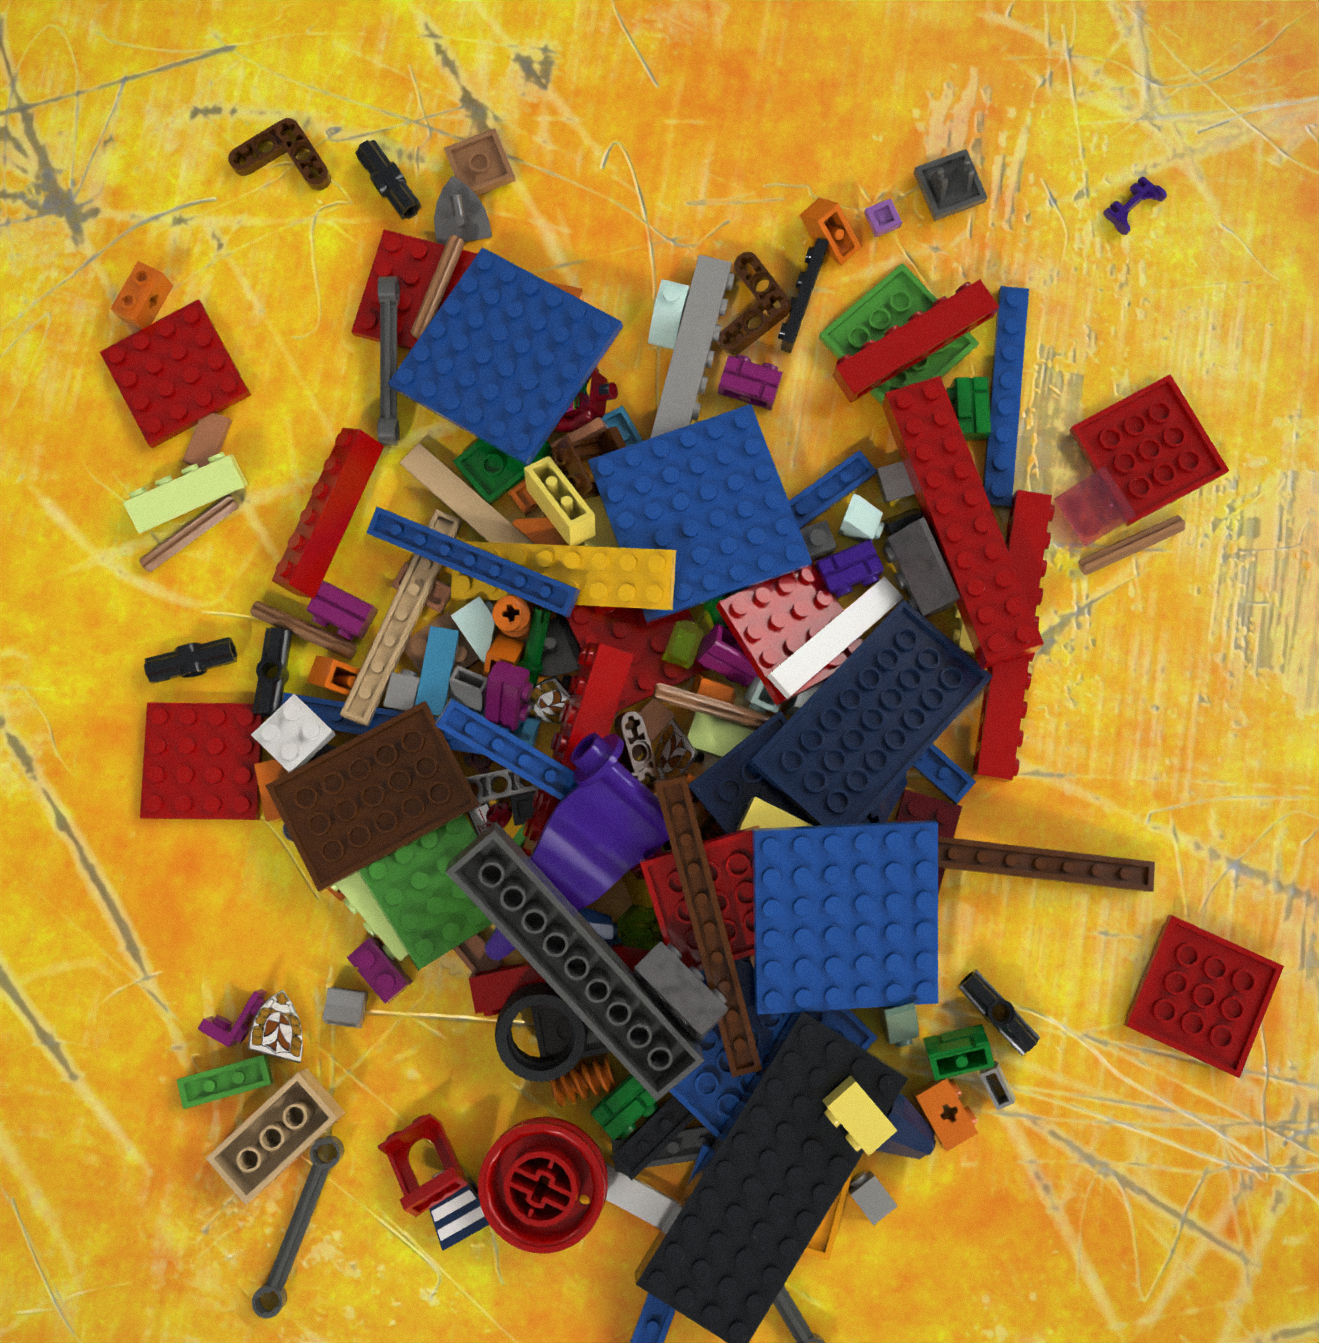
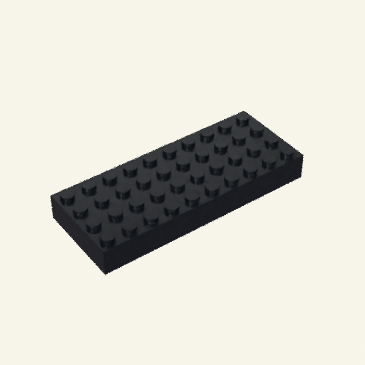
(764, 1183)

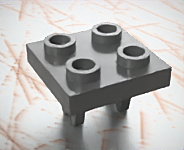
(950, 184)

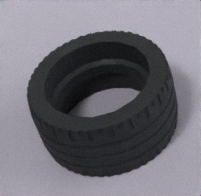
(533, 1067)

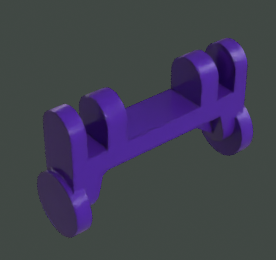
(1142, 190)

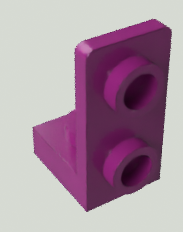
(220, 1027)

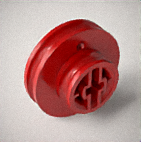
(523, 1207)

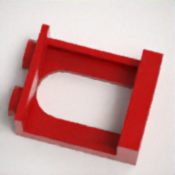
(397, 1146)

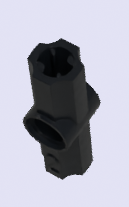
(388, 179)
(274, 653)
(190, 660)
(1012, 1025)

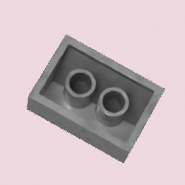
(921, 569)
(681, 990)

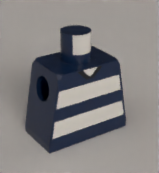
(458, 1215)

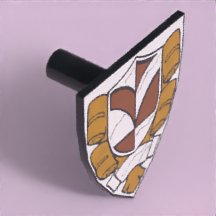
(549, 699)

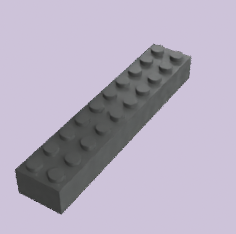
(575, 961)

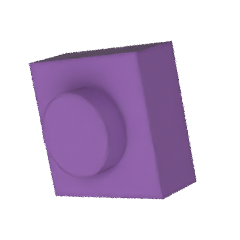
(883, 218)

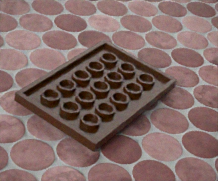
(372, 796)

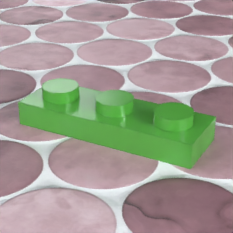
(225, 1081)

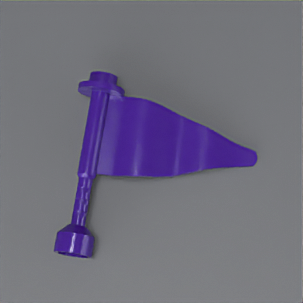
(594, 829)

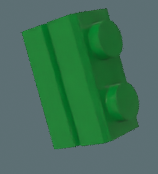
(971, 406)
(958, 1052)
(623, 1107)

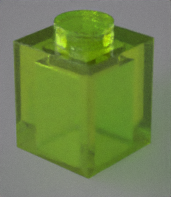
(683, 643)
(640, 928)

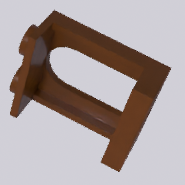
(568, 453)

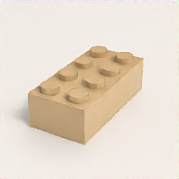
(275, 1135)

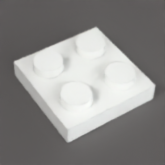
(293, 734)

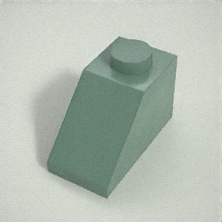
(899, 1024)

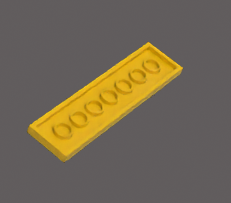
(601, 573)

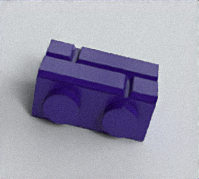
(850, 568)

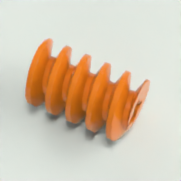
(504, 613)
(584, 1080)

